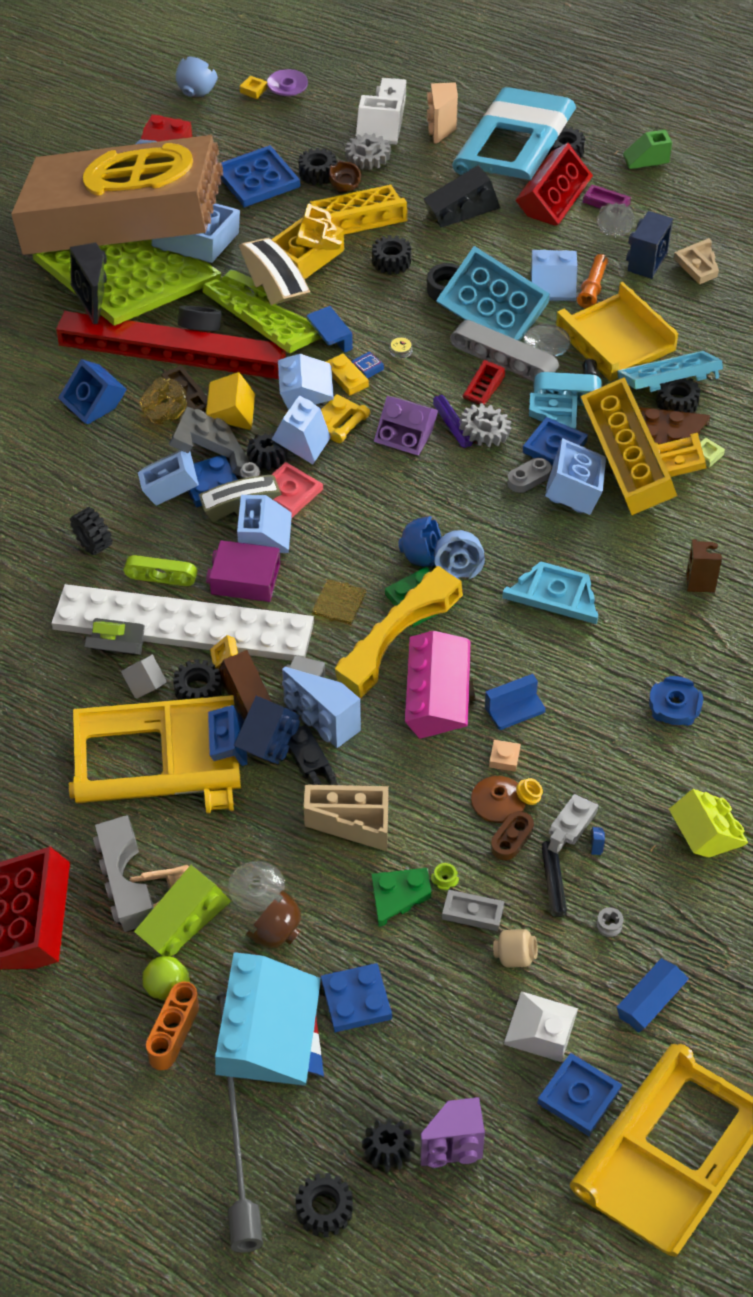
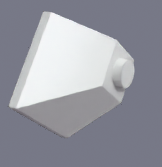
(541, 1026)

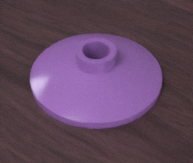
(287, 82)

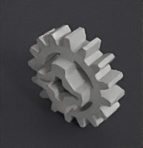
(368, 151)
(485, 425)

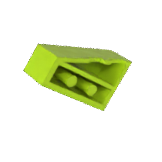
(182, 912)

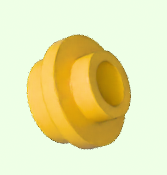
(529, 791)

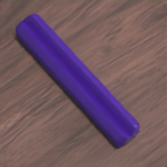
(451, 419)

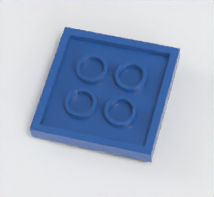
(258, 176)

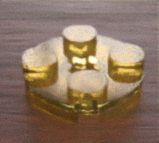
(159, 390)

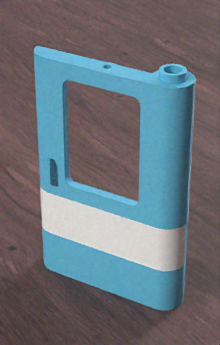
(522, 112)

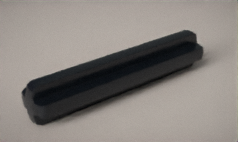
(554, 881)

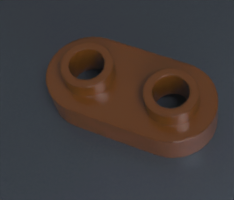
(510, 837)

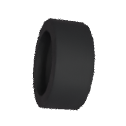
(438, 273)
(199, 318)

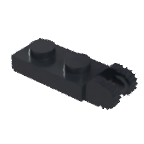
(310, 757)

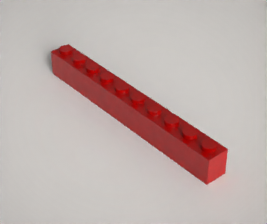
(171, 345)

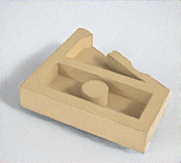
(698, 261)

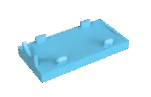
(671, 369)

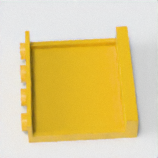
(619, 332)

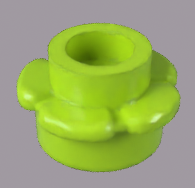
(445, 870)

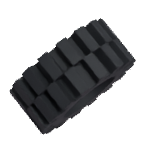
(570, 136)
(315, 165)
(392, 263)
(681, 387)
(91, 531)
(196, 672)
(319, 1187)

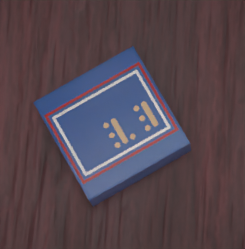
(368, 364)

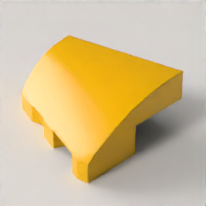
(317, 230)

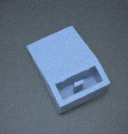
(323, 704)

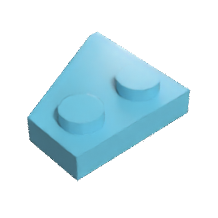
(554, 406)

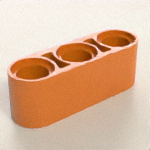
(172, 1038)

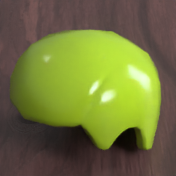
(162, 975)

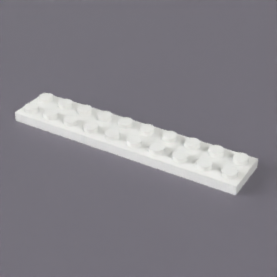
(187, 621)

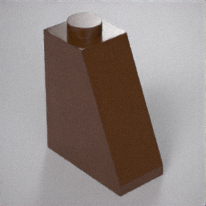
(242, 681)

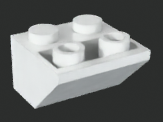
(380, 117)

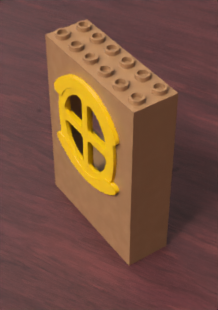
(118, 194)

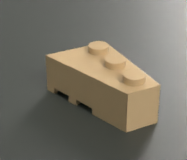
(349, 812)

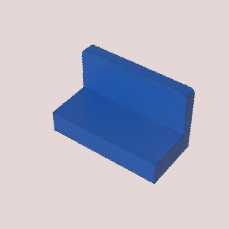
(331, 328)
(514, 702)
(223, 732)

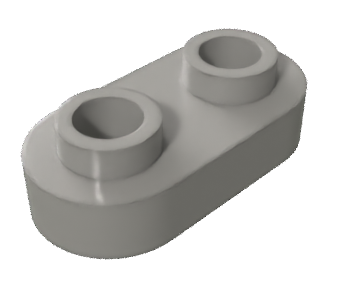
(529, 475)

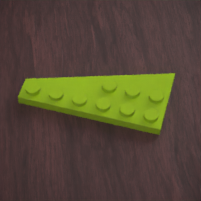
(272, 321)

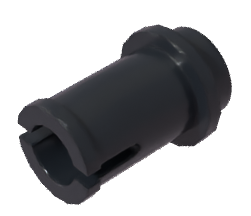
(590, 367)

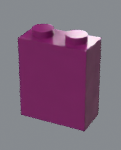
(244, 571)

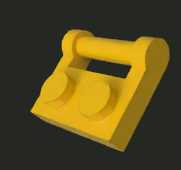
(337, 411)
(681, 459)

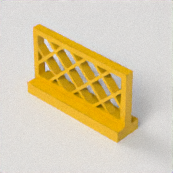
(370, 214)

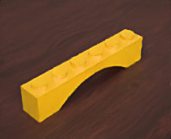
(432, 596)

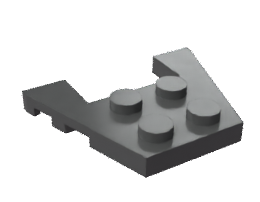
(210, 433)

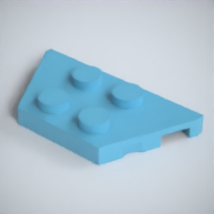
(555, 591)

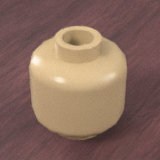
(515, 948)

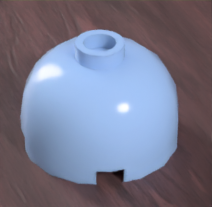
(195, 77)
(459, 554)

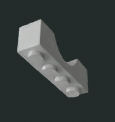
(118, 846)

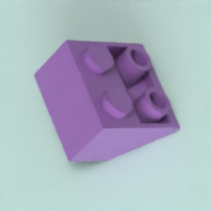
(405, 425)
(454, 1134)

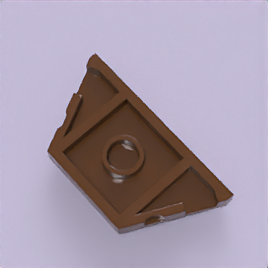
(672, 425)

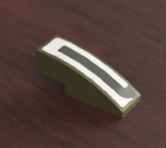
(226, 498)

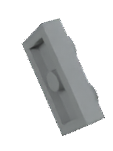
(473, 910)

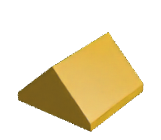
(231, 401)

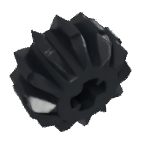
(266, 452)
(381, 1138)

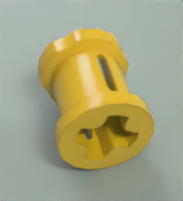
(218, 799)

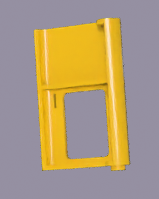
(184, 749)
(646, 1186)

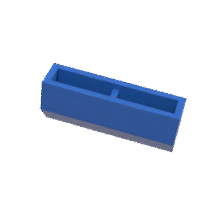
(651, 994)

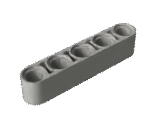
(502, 350)

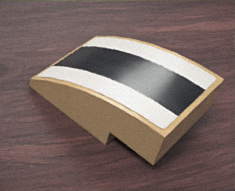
(273, 270)

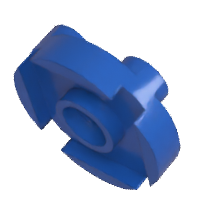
(670, 712)

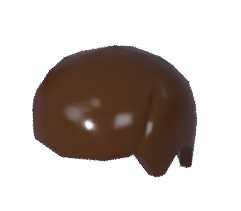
(344, 176)

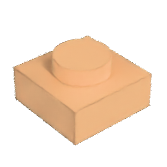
(504, 755)

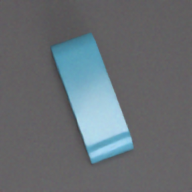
(566, 384)

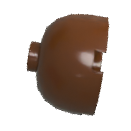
(277, 923)

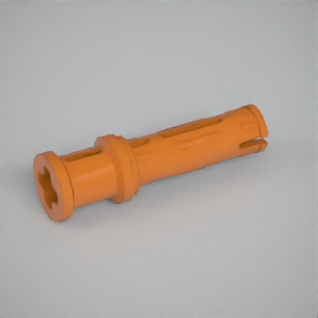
(591, 286)

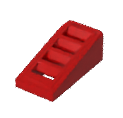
(486, 368)

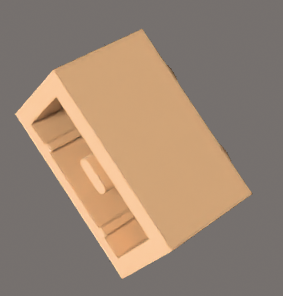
(442, 110)

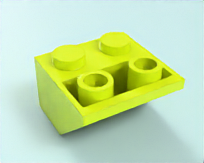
(707, 824)

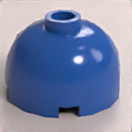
(419, 541)

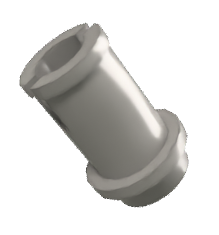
(249, 470)

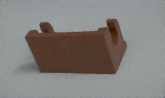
(703, 567)

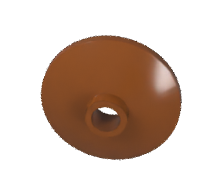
(495, 807)

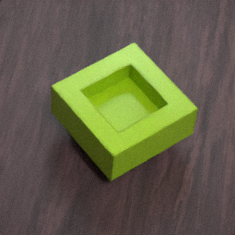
(108, 629)

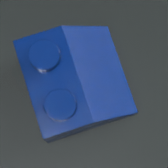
(91, 392)

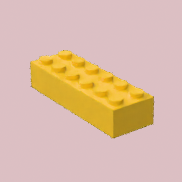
(628, 446)

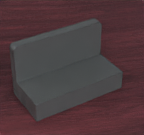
(128, 643)

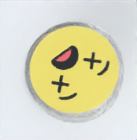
(400, 347)

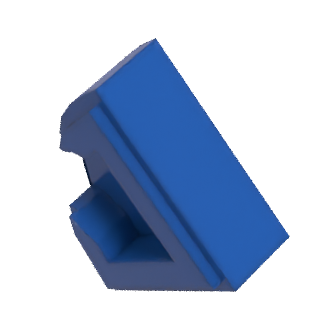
(597, 840)

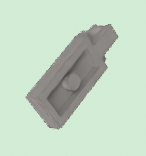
(571, 822)

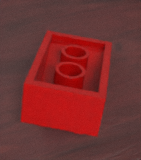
(164, 128)

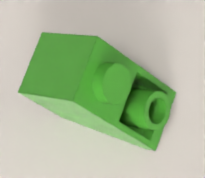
(649, 150)

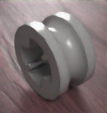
(613, 929)

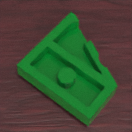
(399, 892)

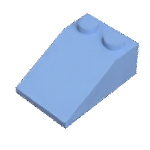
(576, 477)

